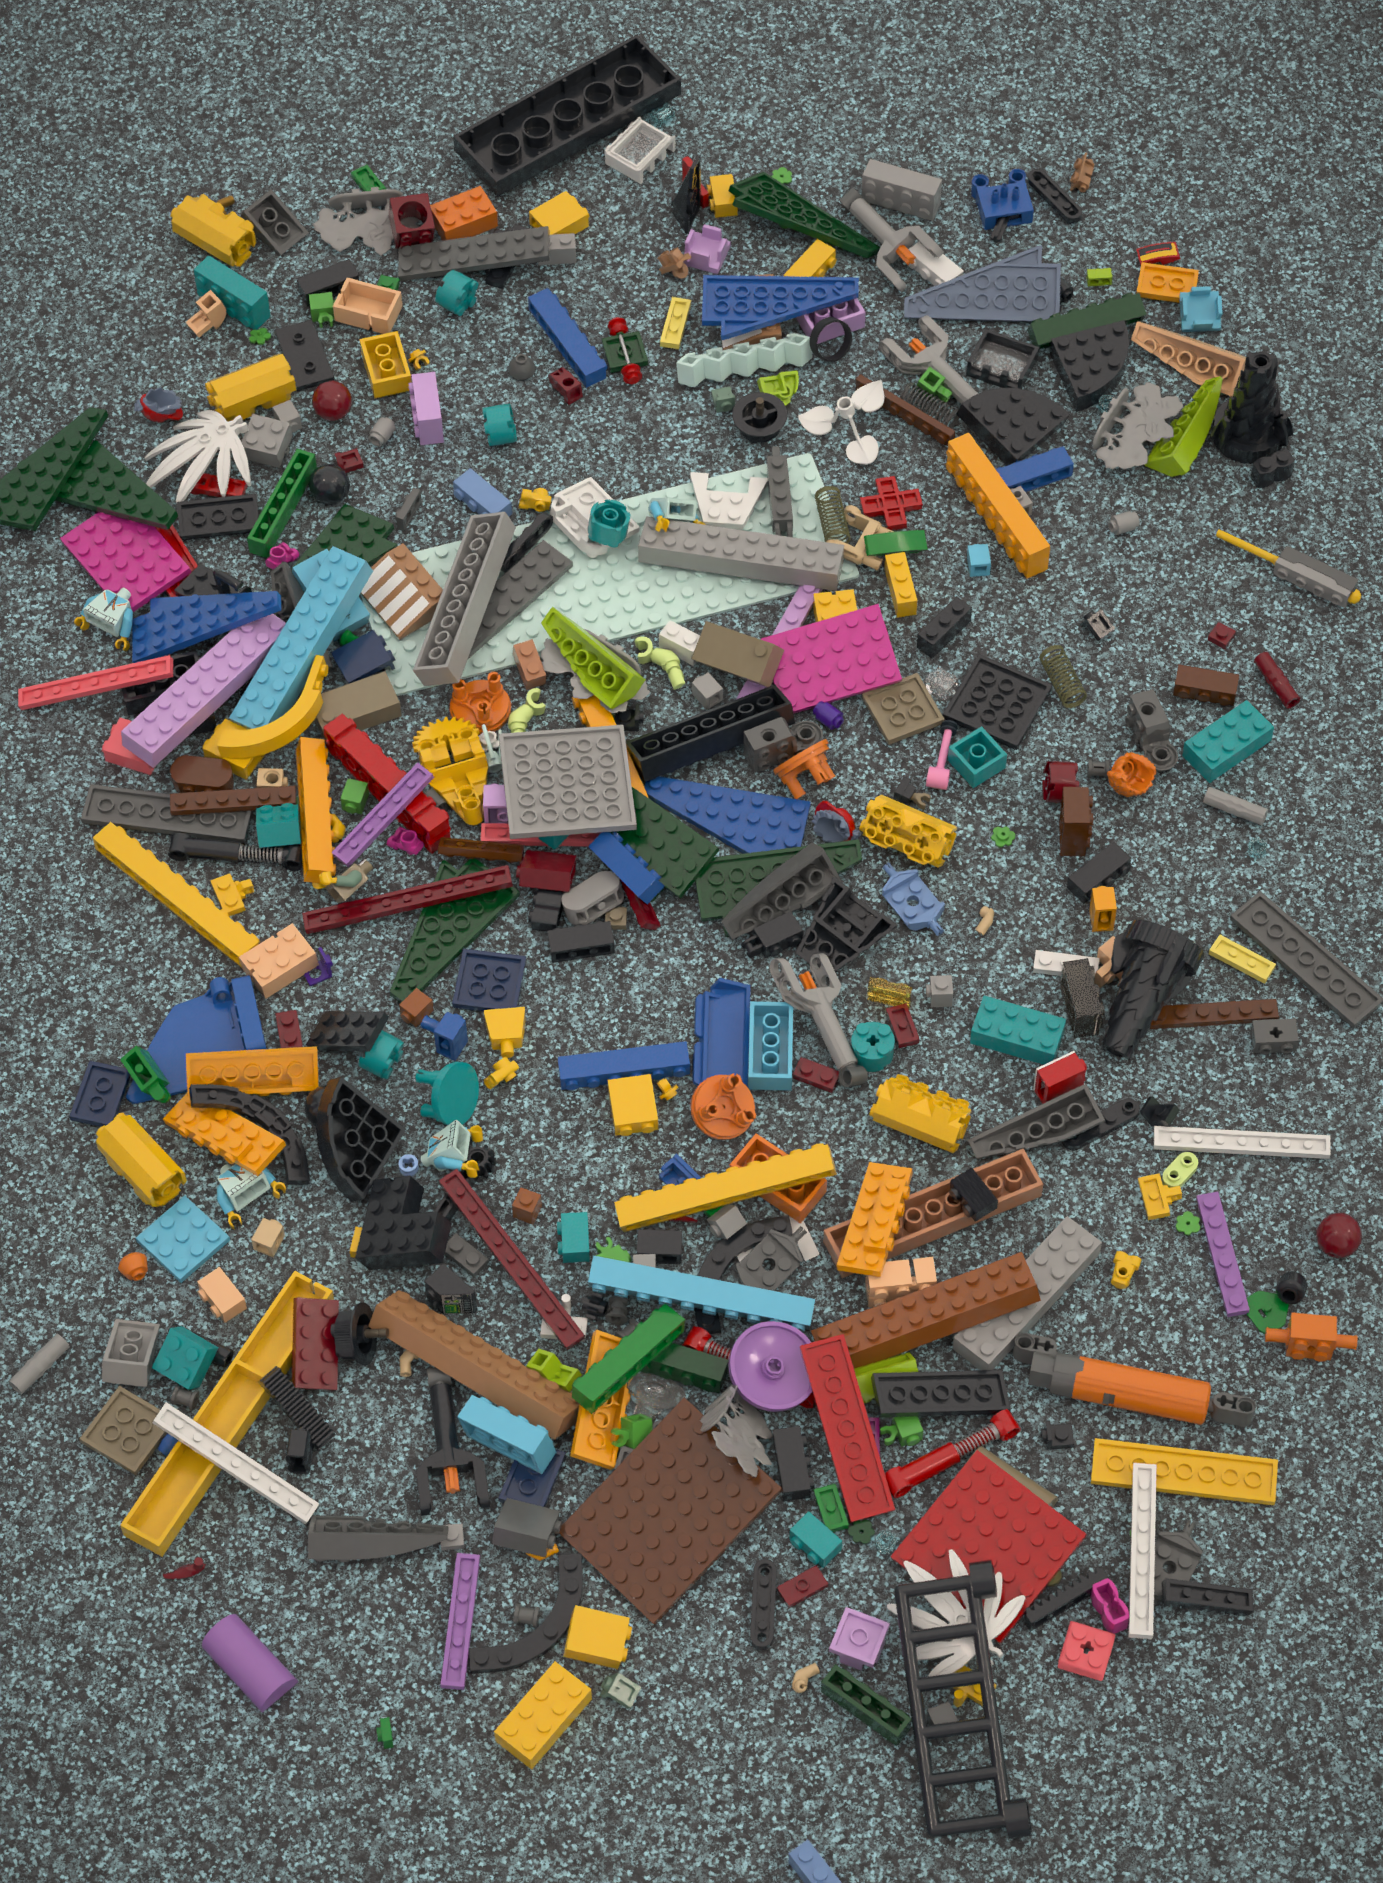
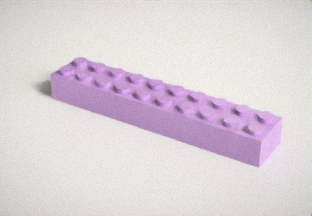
(201, 690)

